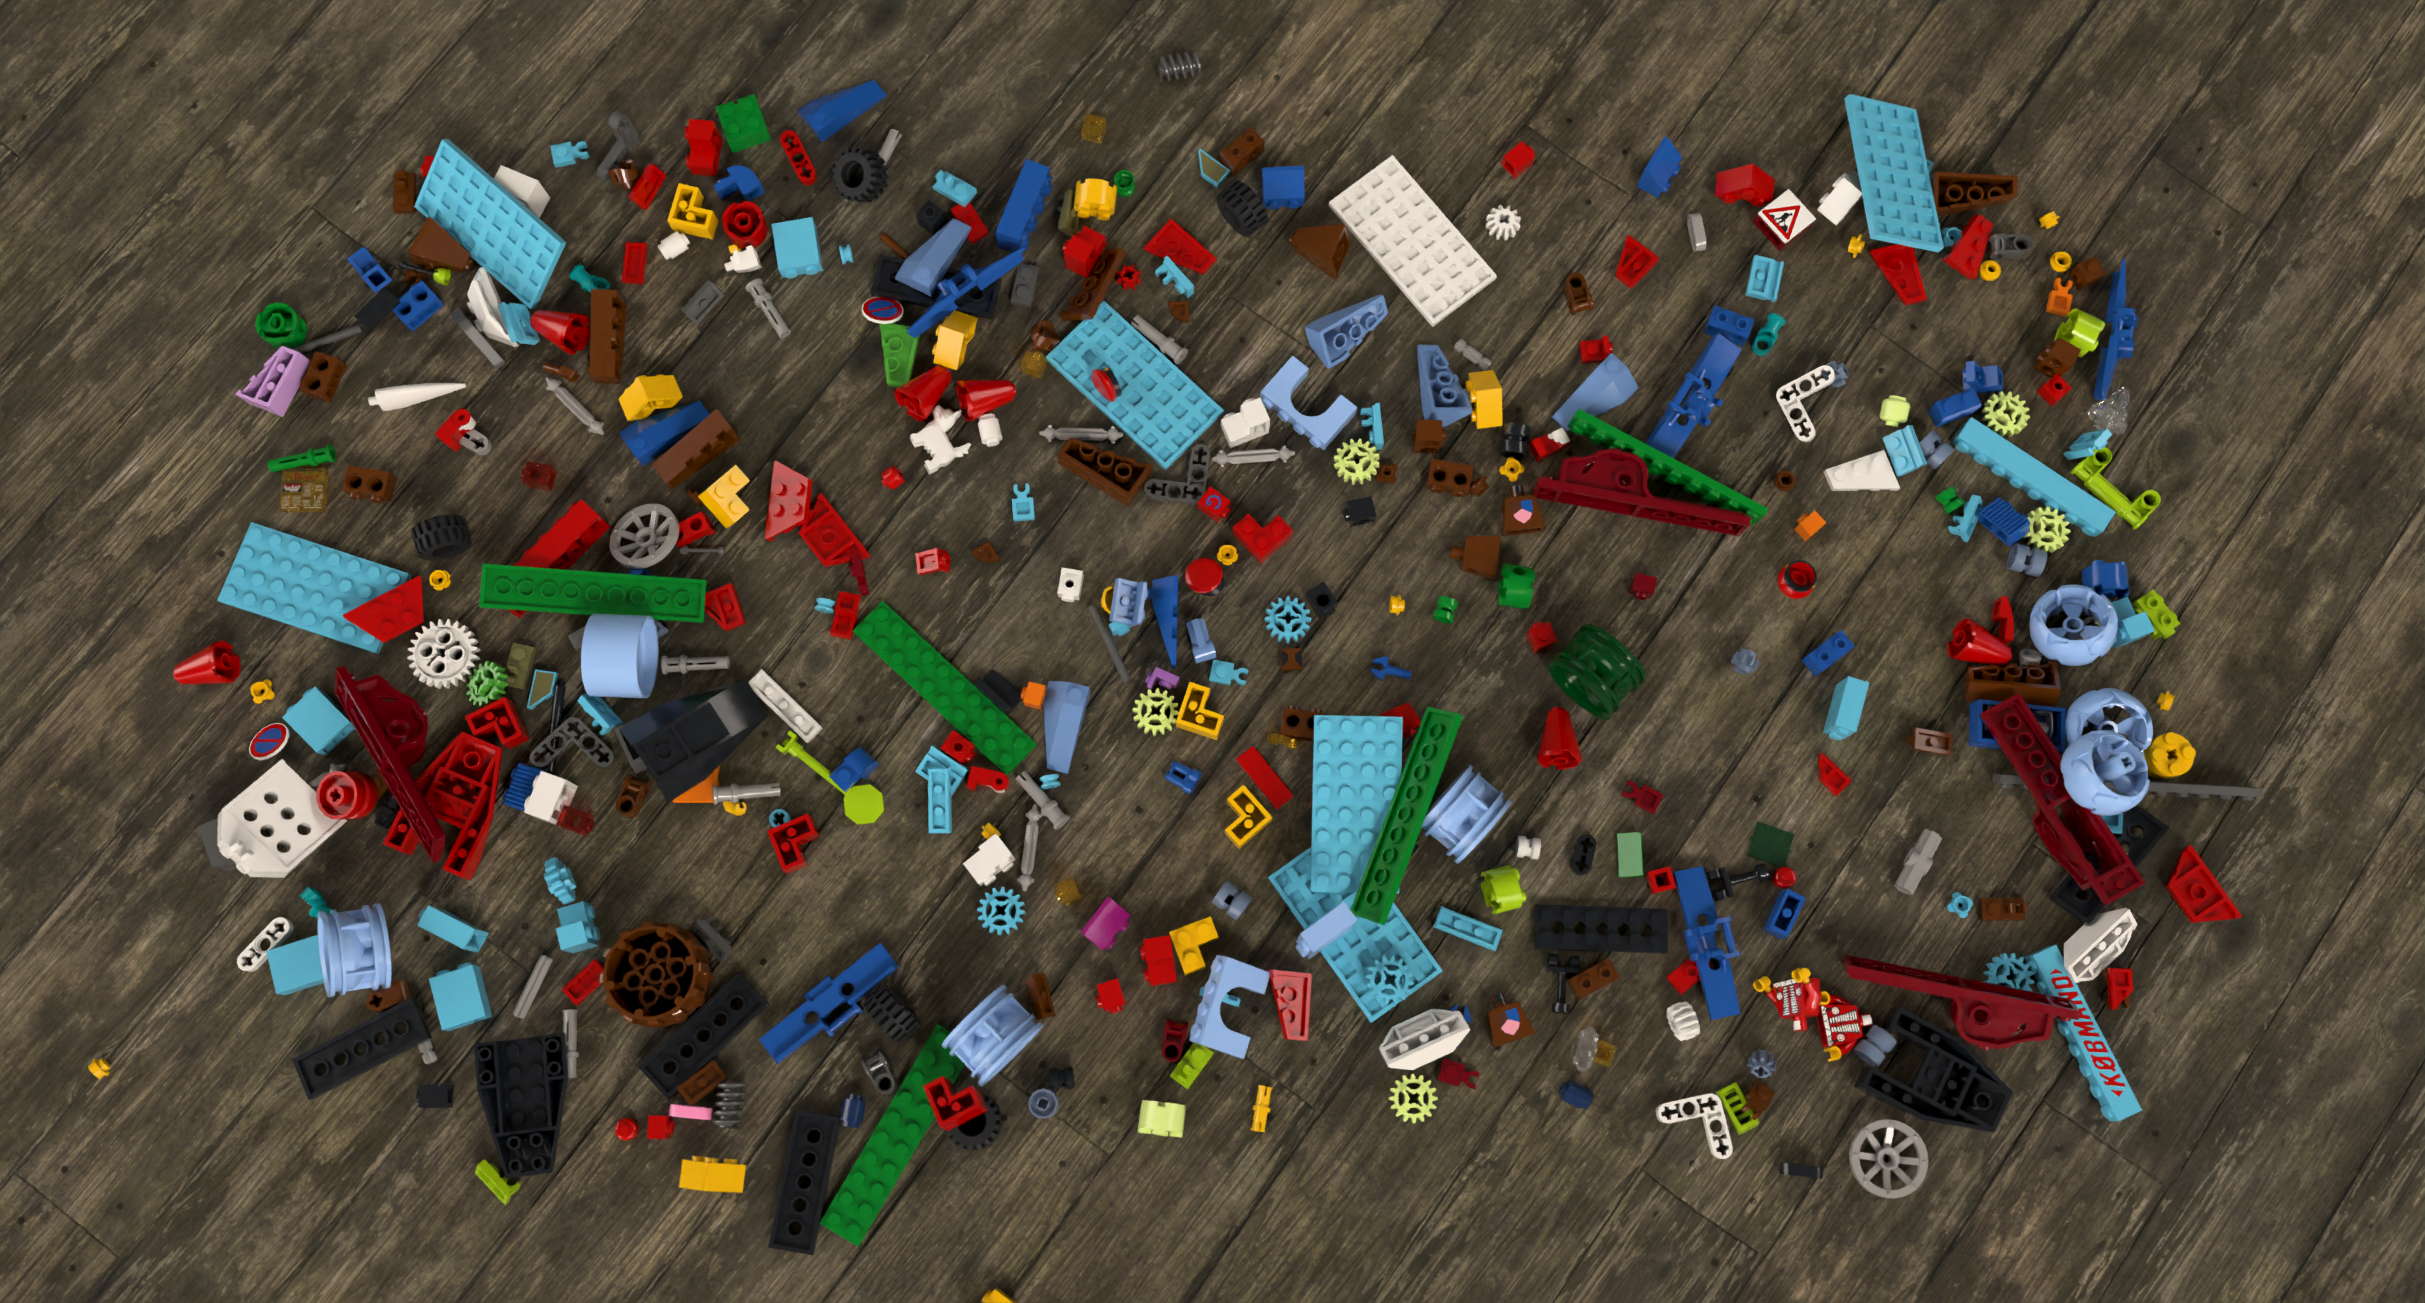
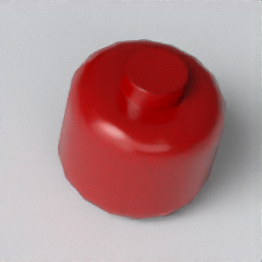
(892, 477)
(1784, 877)
(627, 1129)

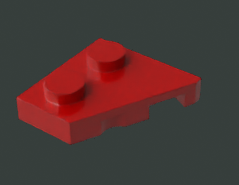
(1634, 262)
(725, 607)

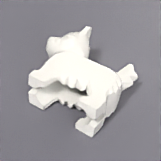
(935, 440)

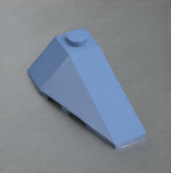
(1063, 717)

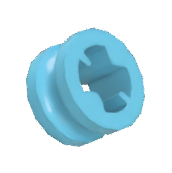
(846, 254)
(825, 605)
(1049, 781)
(772, 819)

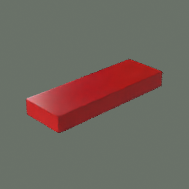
(1264, 777)

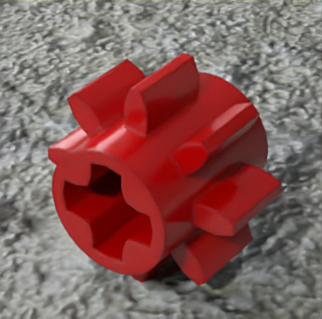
(1125, 281)

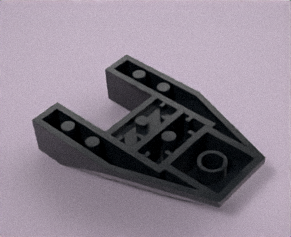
(1950, 1082)

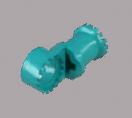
(586, 280)
(1768, 333)
(315, 900)

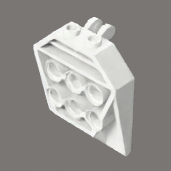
(259, 854)

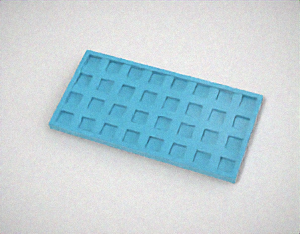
(1893, 173)
(490, 223)
(1157, 402)
(306, 584)
(1353, 786)
(1362, 944)

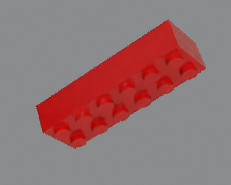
(564, 541)

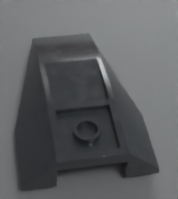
(694, 734)
(524, 1099)

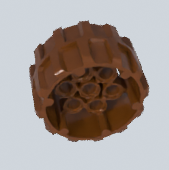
(629, 946)

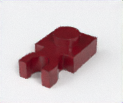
(857, 570)
(1645, 798)
(1454, 1073)

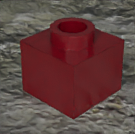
(1642, 586)

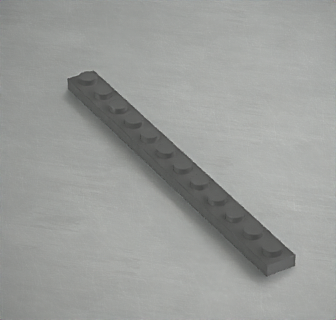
(2161, 788)

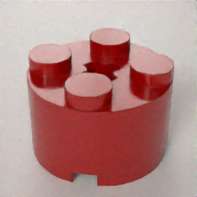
(745, 224)

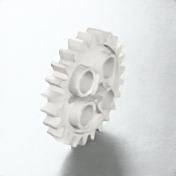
(454, 668)

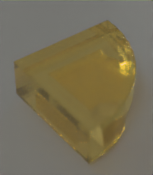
(1282, 739)

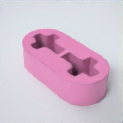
(688, 1111)

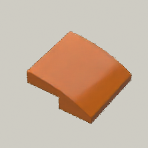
(702, 792)

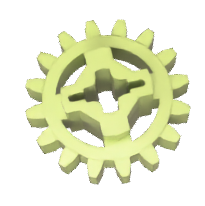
(2006, 411)
(1347, 464)
(2055, 528)
(1163, 705)
(1405, 1106)

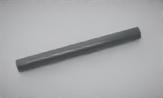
(328, 339)
(1109, 644)

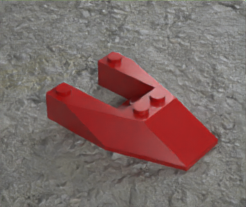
(461, 792)

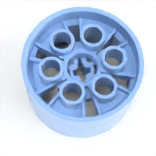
(619, 655)

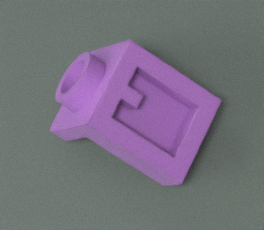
(1165, 679)

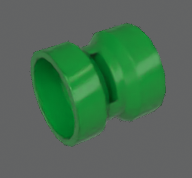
(1125, 179)
(1945, 498)
(1445, 609)

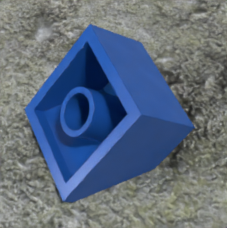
(1660, 169)
(1283, 187)

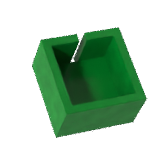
(743, 123)

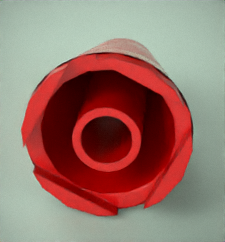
(563, 329)
(923, 392)
(983, 396)
(1977, 645)
(209, 666)
(1559, 741)

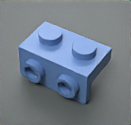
(1128, 602)

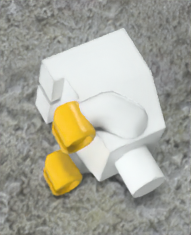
(743, 260)

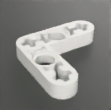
(1794, 402)
(1707, 1115)

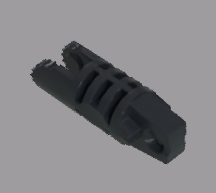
(387, 812)

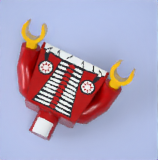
(1794, 998)
(1840, 1024)

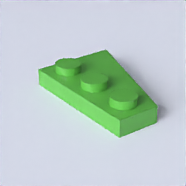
(898, 352)

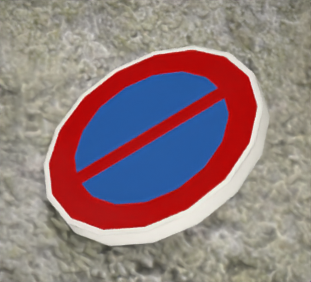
(882, 310)
(269, 741)

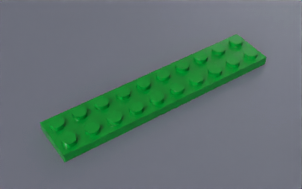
(1667, 467)
(591, 593)
(945, 688)
(1406, 815)
(891, 1143)

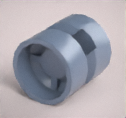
(1935, 450)
(2030, 561)
(1238, 904)
(1875, 1046)
(1043, 1103)

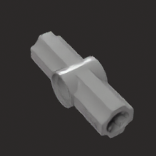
(1918, 862)

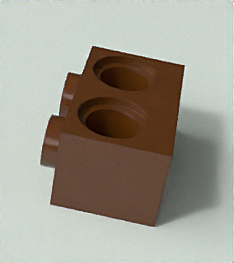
(1242, 151)
(2056, 358)
(328, 378)
(1428, 436)
(1449, 471)
(370, 480)
(1302, 730)
(1593, 979)

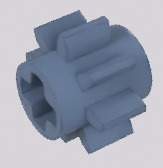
(1841, 373)
(1745, 662)
(1762, 1063)

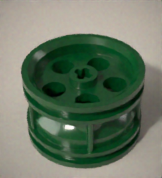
(1596, 671)

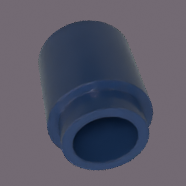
(1575, 1094)
(852, 1111)

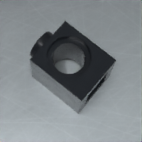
(931, 217)
(1360, 511)
(1321, 591)
(435, 1096)

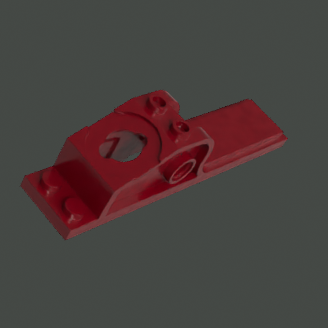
(1618, 484)
(395, 740)
(2040, 770)
(1999, 1007)

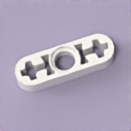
(255, 944)

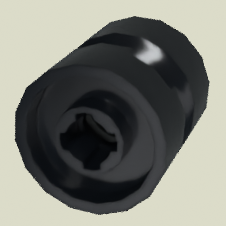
(1515, 440)

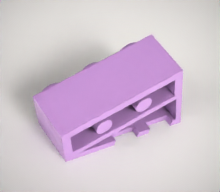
(277, 382)

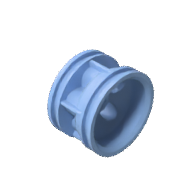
(1465, 813)
(354, 950)
(992, 1035)

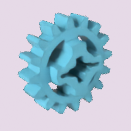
(1279, 619)
(560, 880)
(1009, 904)
(2006, 967)
(1396, 988)

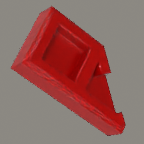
(1831, 775)
(2119, 985)

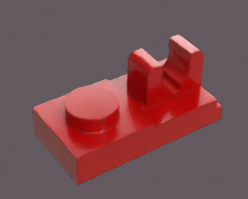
(647, 186)

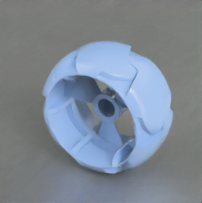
(2066, 642)
(2088, 711)
(2120, 765)

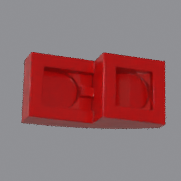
(2003, 614)
(845, 615)

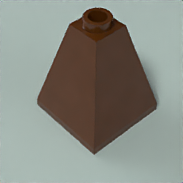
(1323, 246)
(438, 249)

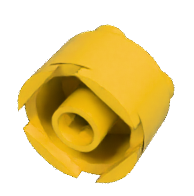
(1095, 199)
(2169, 756)

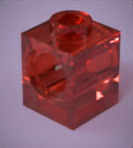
(547, 477)
(567, 817)

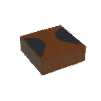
(1291, 659)

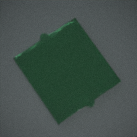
(1770, 845)

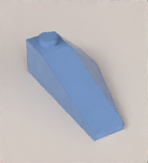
(931, 261)
(1340, 331)
(1440, 389)
(1604, 389)

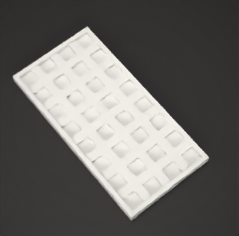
(1412, 240)

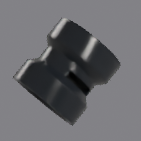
(1062, 1078)

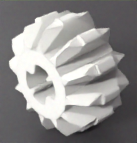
(1497, 222)
(1683, 1021)

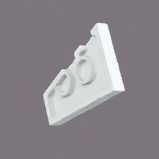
(1865, 473)

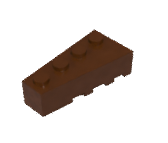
(1970, 191)
(606, 336)
(696, 449)
(1105, 470)
(2033, 682)

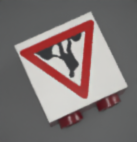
(1784, 220)

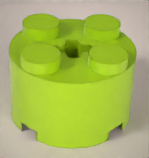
(2081, 330)
(1502, 889)

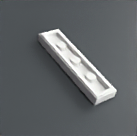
(784, 706)

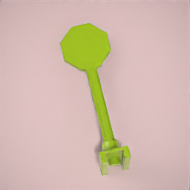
(861, 803)

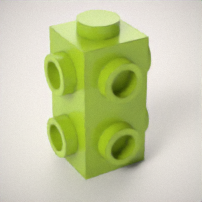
(2160, 616)

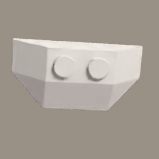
(484, 304)
(2098, 944)
(1423, 1038)

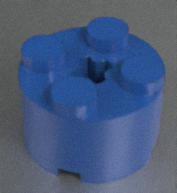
(2107, 578)

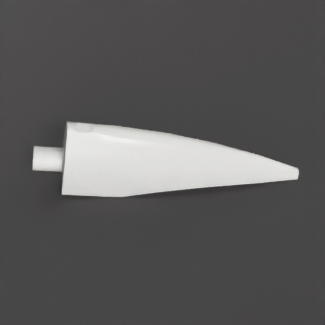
(407, 395)

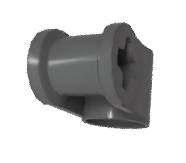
(2005, 246)
(879, 1069)

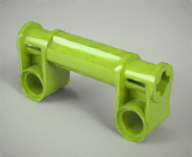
(2133, 512)

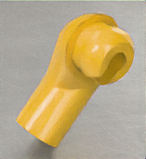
(737, 808)

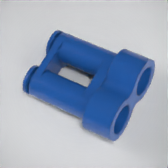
(1190, 780)

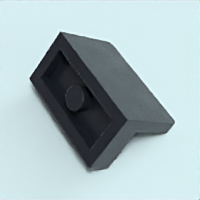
(377, 309)
(999, 692)

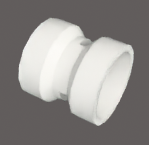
(1528, 847)

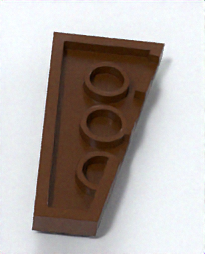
(1095, 287)

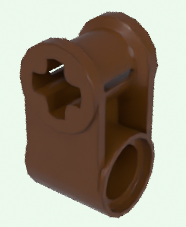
(1578, 298)
(632, 794)
(396, 994)

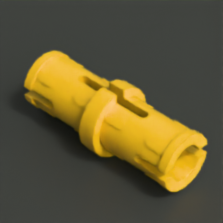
(1261, 1108)

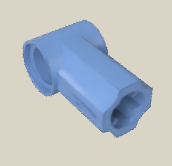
(1201, 645)

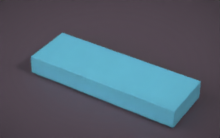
(939, 800)
(1467, 928)

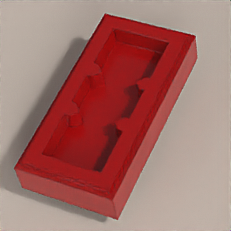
(969, 217)
(634, 263)
(1685, 976)
(584, 983)

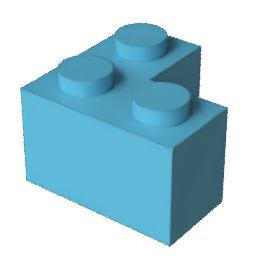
(2130, 626)
(577, 928)

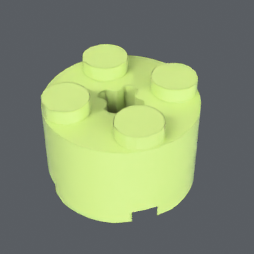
(1161, 1118)

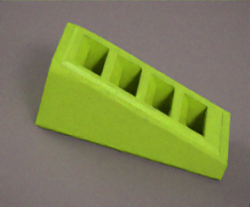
(1730, 1111)

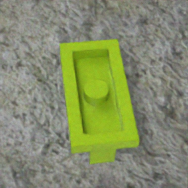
(1191, 1065)
(490, 1176)

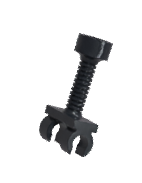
(1760, 872)
(1560, 1005)

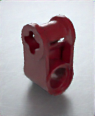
(1174, 1038)

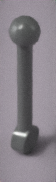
(685, 549)

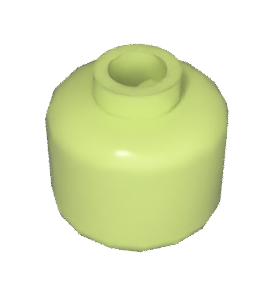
(1894, 410)

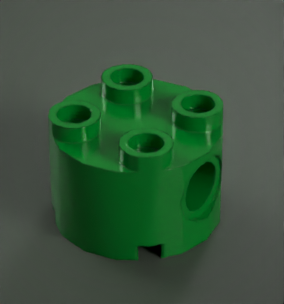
(281, 326)
(1516, 586)

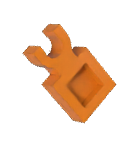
(2059, 299)

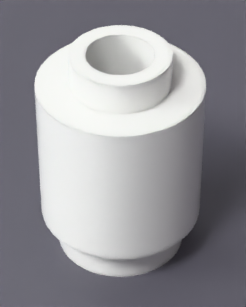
(673, 245)
(989, 430)

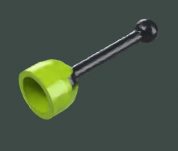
(440, 275)

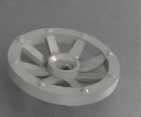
(646, 538)
(1893, 1158)

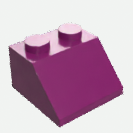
(1106, 925)

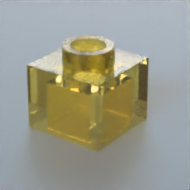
(1095, 133)
(1034, 364)
(1067, 892)
(1609, 1053)

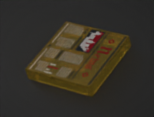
(304, 490)

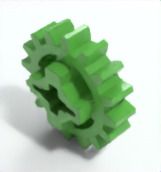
(486, 684)

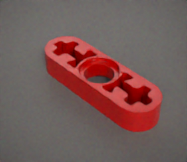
(799, 149)

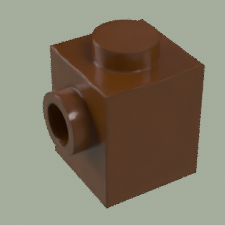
(2087, 273)

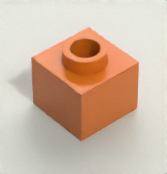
(1809, 525)
(1033, 695)

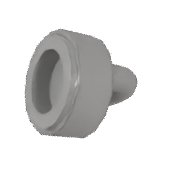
(2029, 655)

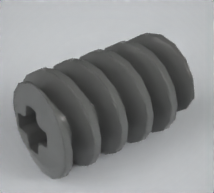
(1178, 66)
(729, 1104)

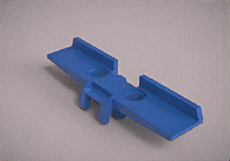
(949, 292)
(2121, 340)
(1714, 366)
(1701, 945)
(824, 998)

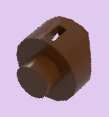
(624, 175)
(1044, 336)

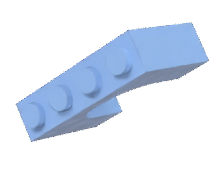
(1320, 428)
(1325, 931)
(1208, 1027)

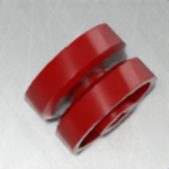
(346, 795)

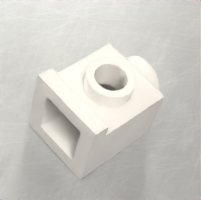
(1073, 576)

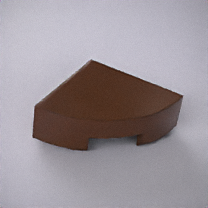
(1179, 310)
(694, 496)
(985, 553)

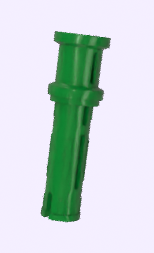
(311, 456)

